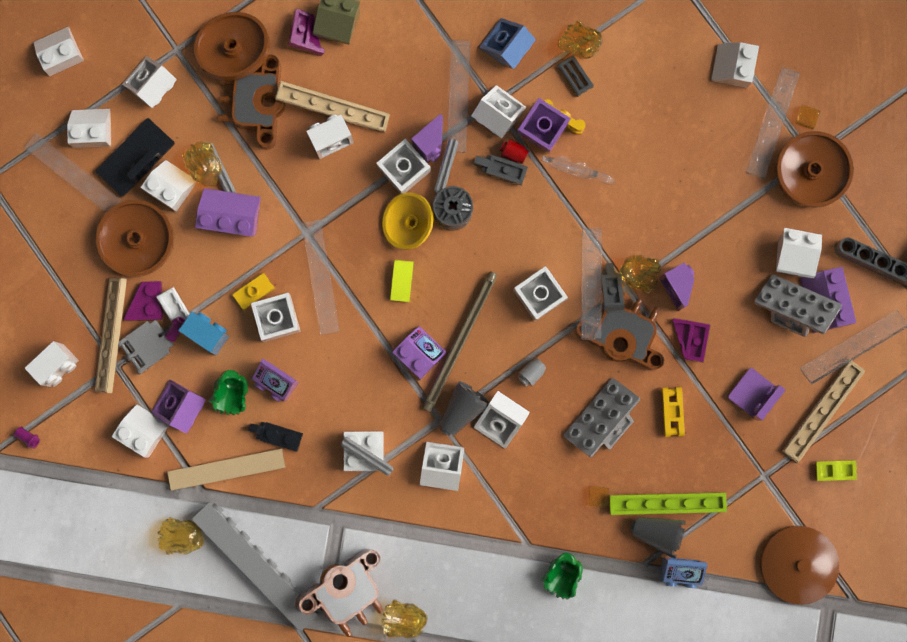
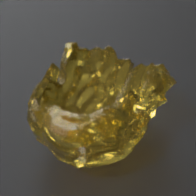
(580, 40)
(202, 164)
(640, 272)
(179, 536)
(403, 620)

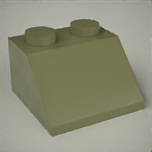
(337, 20)

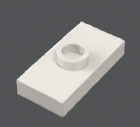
(173, 304)

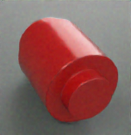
(514, 151)

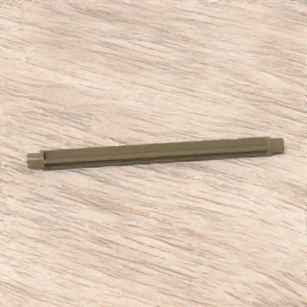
(460, 341)

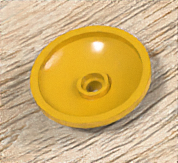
(399, 221)

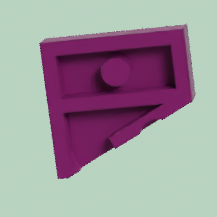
(302, 35)
(145, 303)
(692, 338)

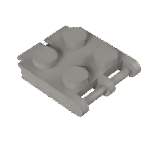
(146, 345)

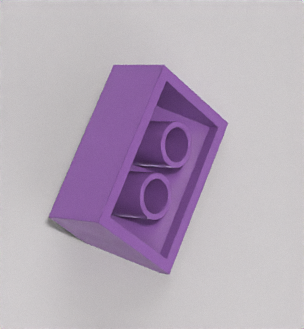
(228, 212)
(833, 286)

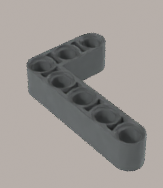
(870, 262)

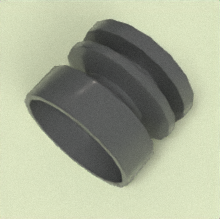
(453, 219)

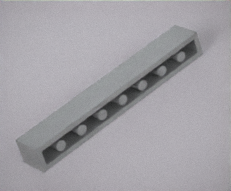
(253, 563)

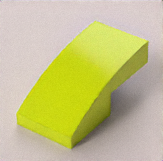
(402, 280)
(836, 470)

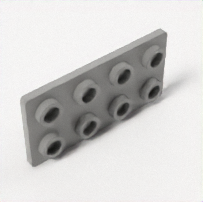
(797, 307)
(603, 419)

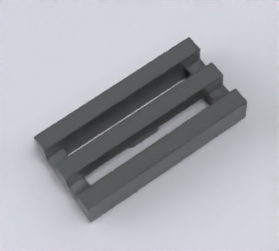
(583, 89)

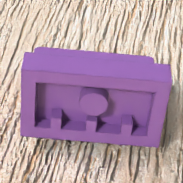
(755, 394)

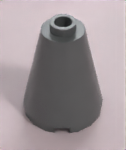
(462, 408)
(659, 533)

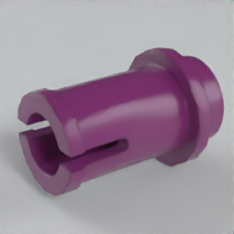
(174, 332)
(26, 437)

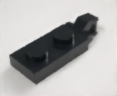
(277, 435)

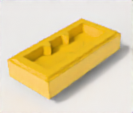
(253, 291)

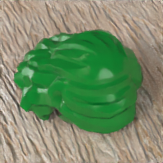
(229, 393)
(563, 576)

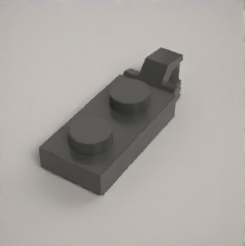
(502, 168)
(612, 289)

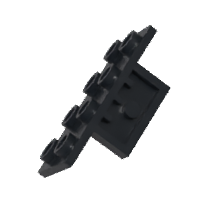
(135, 157)

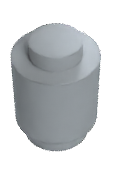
(532, 372)

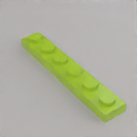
(667, 503)

